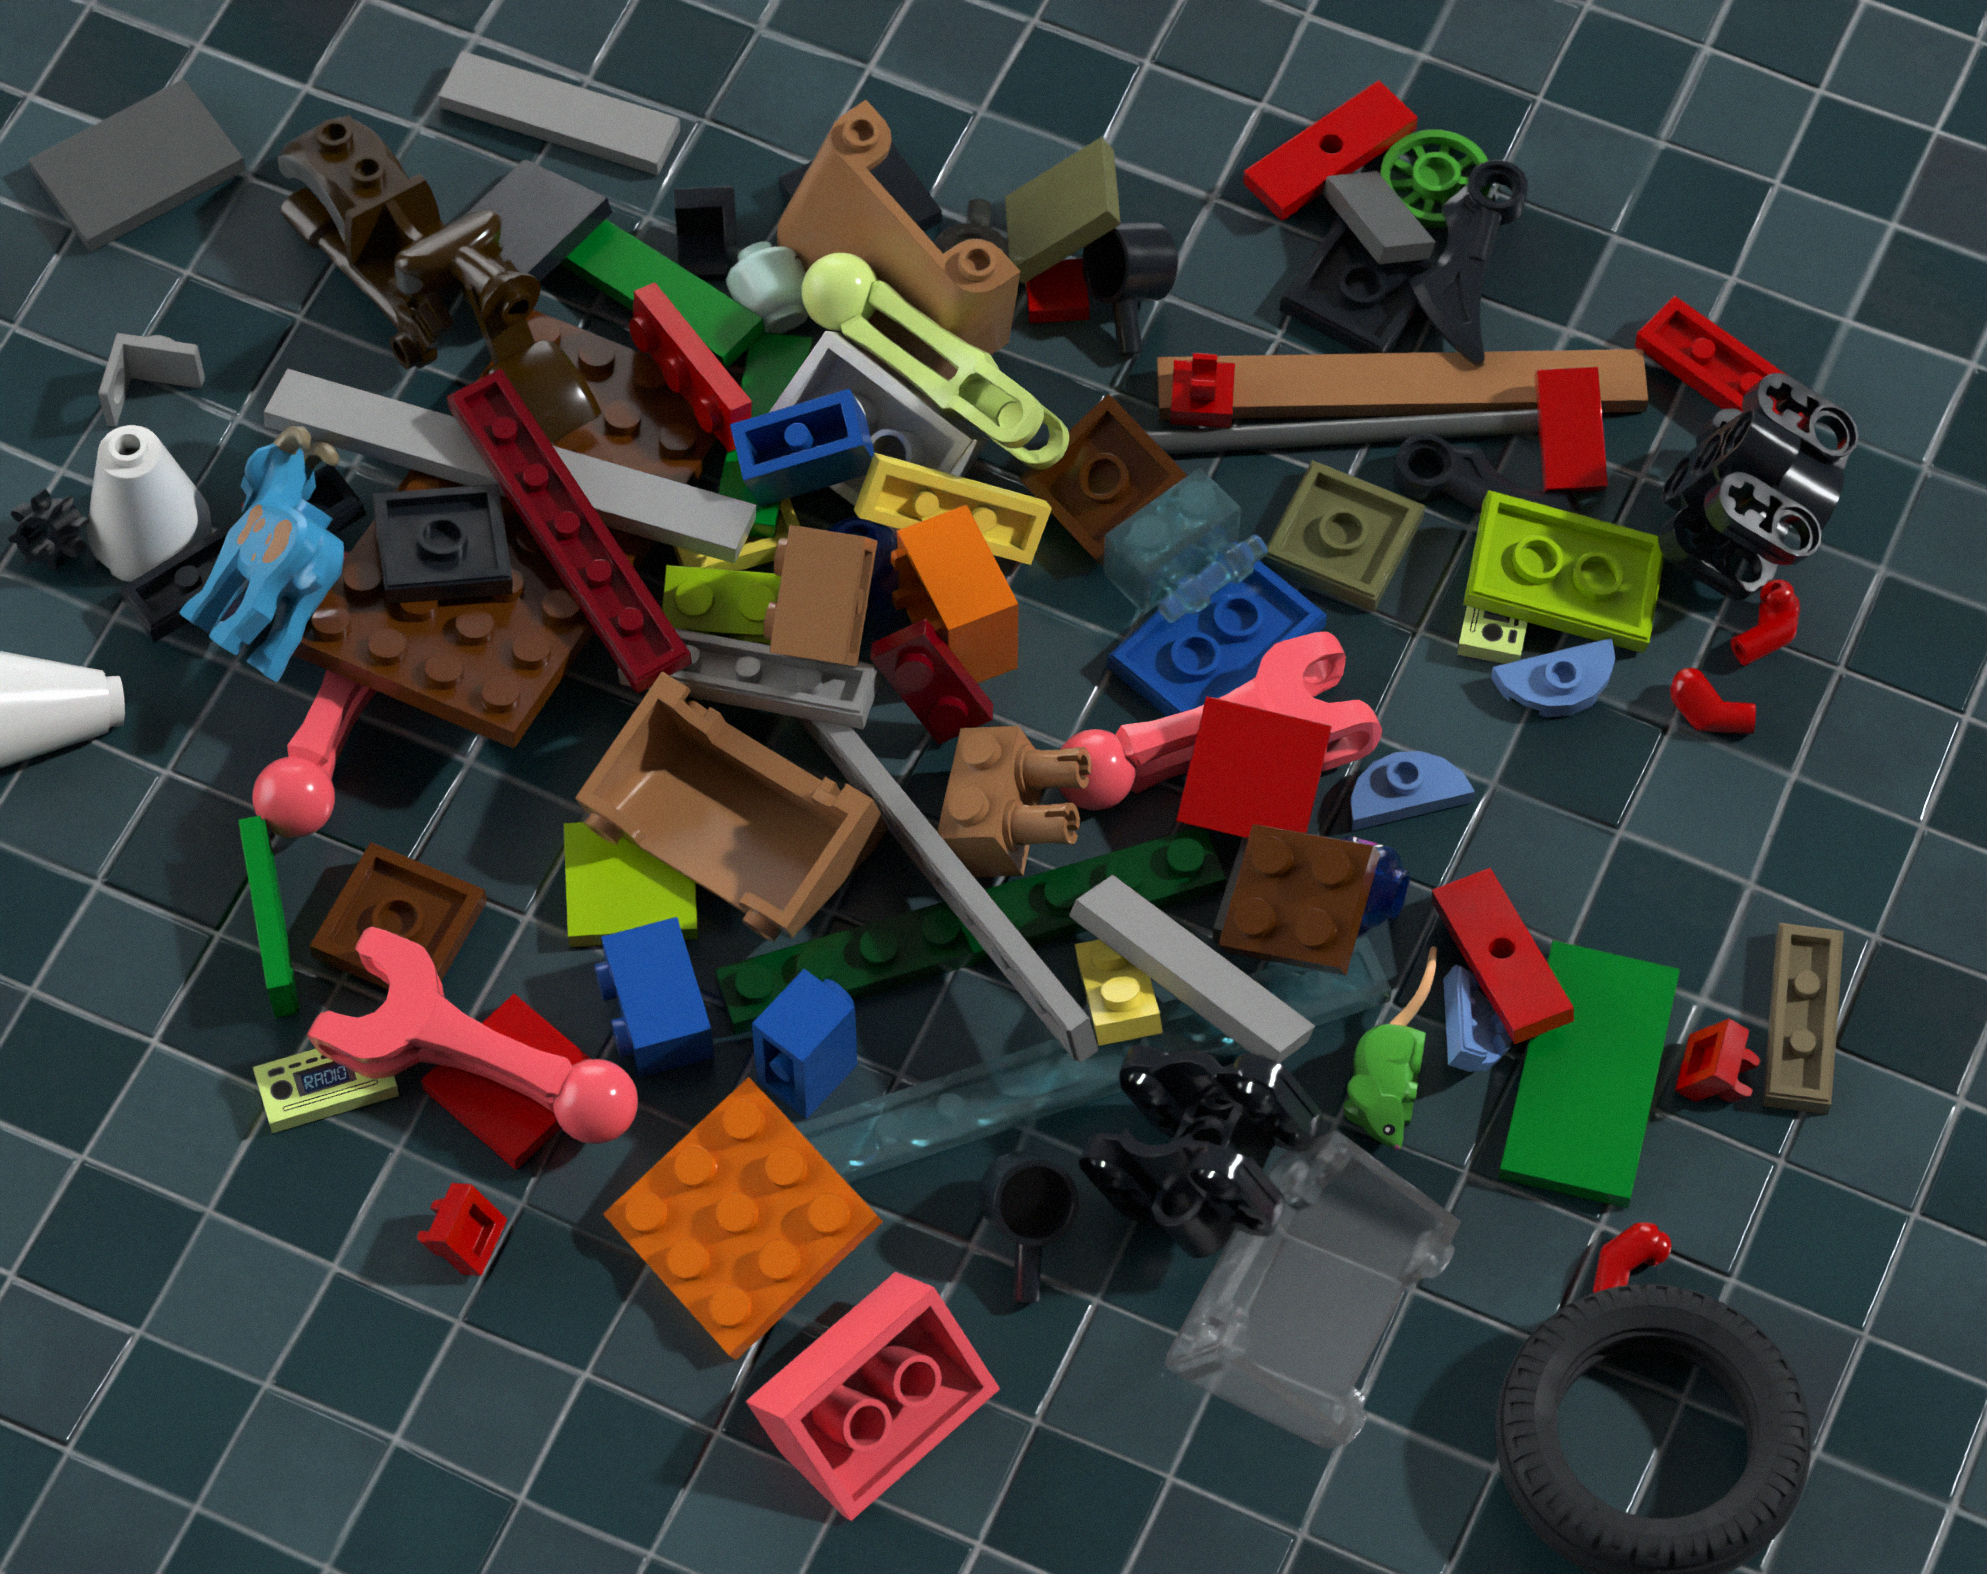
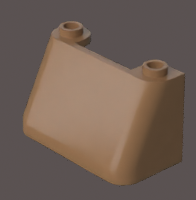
(849, 211)
(729, 812)

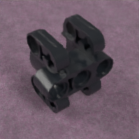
(1752, 482)
(1222, 1138)

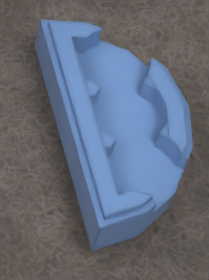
(1558, 681)
(1406, 787)
(1472, 1027)

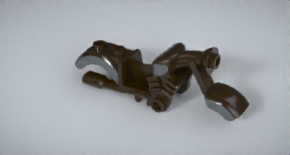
(406, 260)

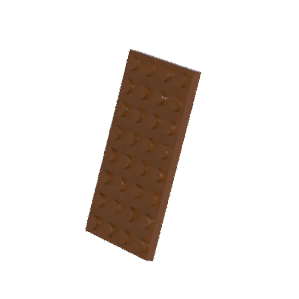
(502, 656)

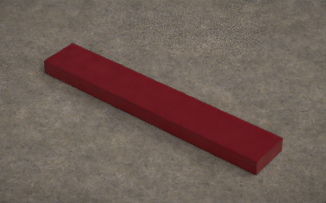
(569, 530)

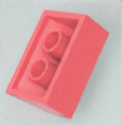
(874, 1393)

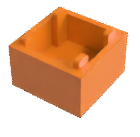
(960, 590)

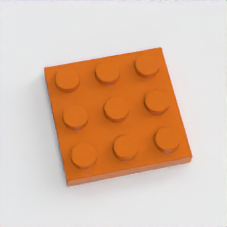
(742, 1218)

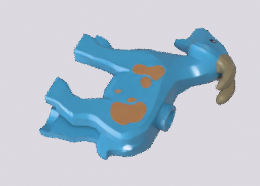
(272, 556)

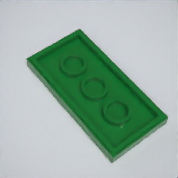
(1591, 1080)

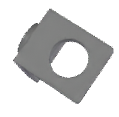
(148, 359)

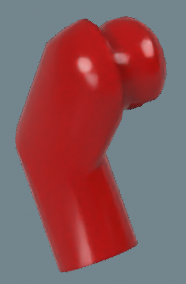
(1776, 623)
(1706, 709)
(1627, 1250)

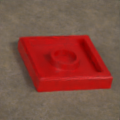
(1252, 769)
(494, 1113)

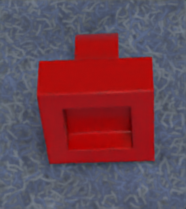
(1202, 392)
(1714, 1061)
(464, 1229)

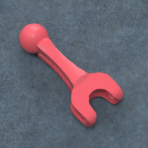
(1284, 684)
(297, 790)
(418, 1024)

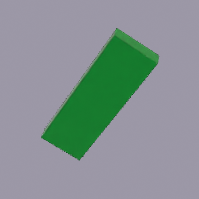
(269, 916)

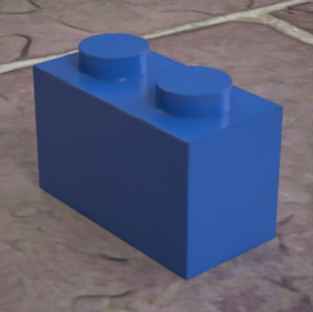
(803, 447)
(656, 998)
(806, 1042)

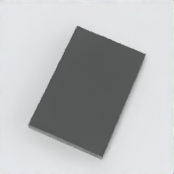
(137, 165)

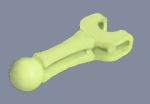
(843, 295)

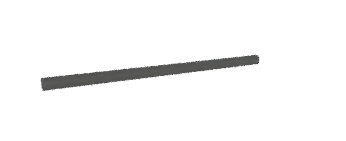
(1345, 431)

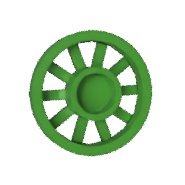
(1434, 174)

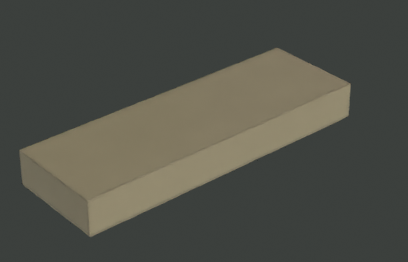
(1803, 1018)

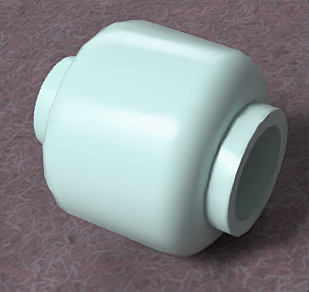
(770, 285)

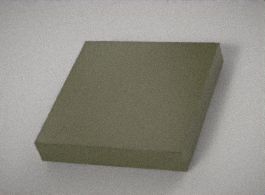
(1062, 210)
(1343, 535)

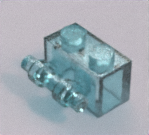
(1169, 542)

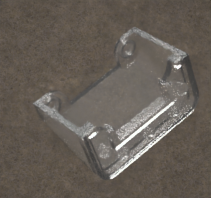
(1303, 1309)

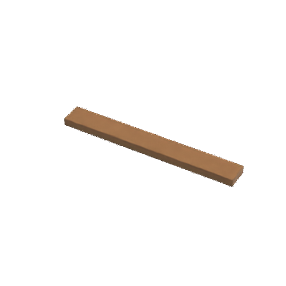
(1410, 382)

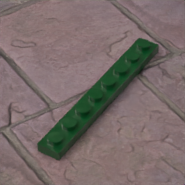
(937, 942)

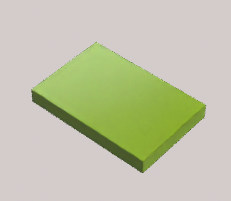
(1565, 571)

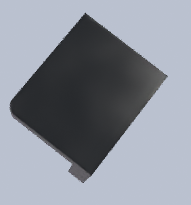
(706, 231)

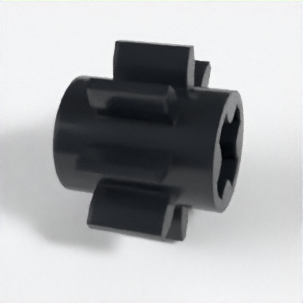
(64, 526)

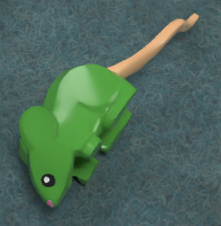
(1388, 1071)

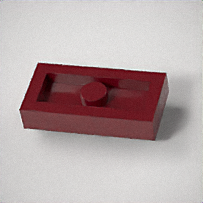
(931, 681)

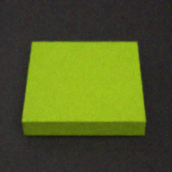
(620, 888)

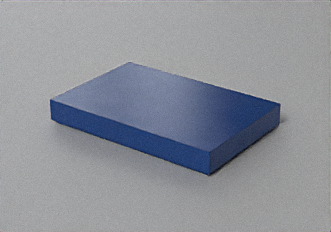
(1218, 646)

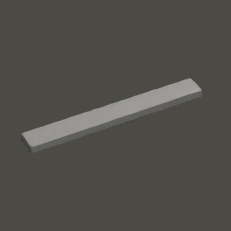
(439, 447)
(958, 888)

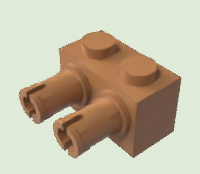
(820, 595)
(995, 796)

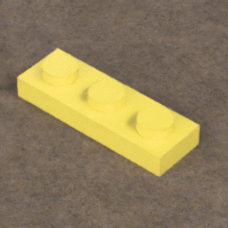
(908, 493)

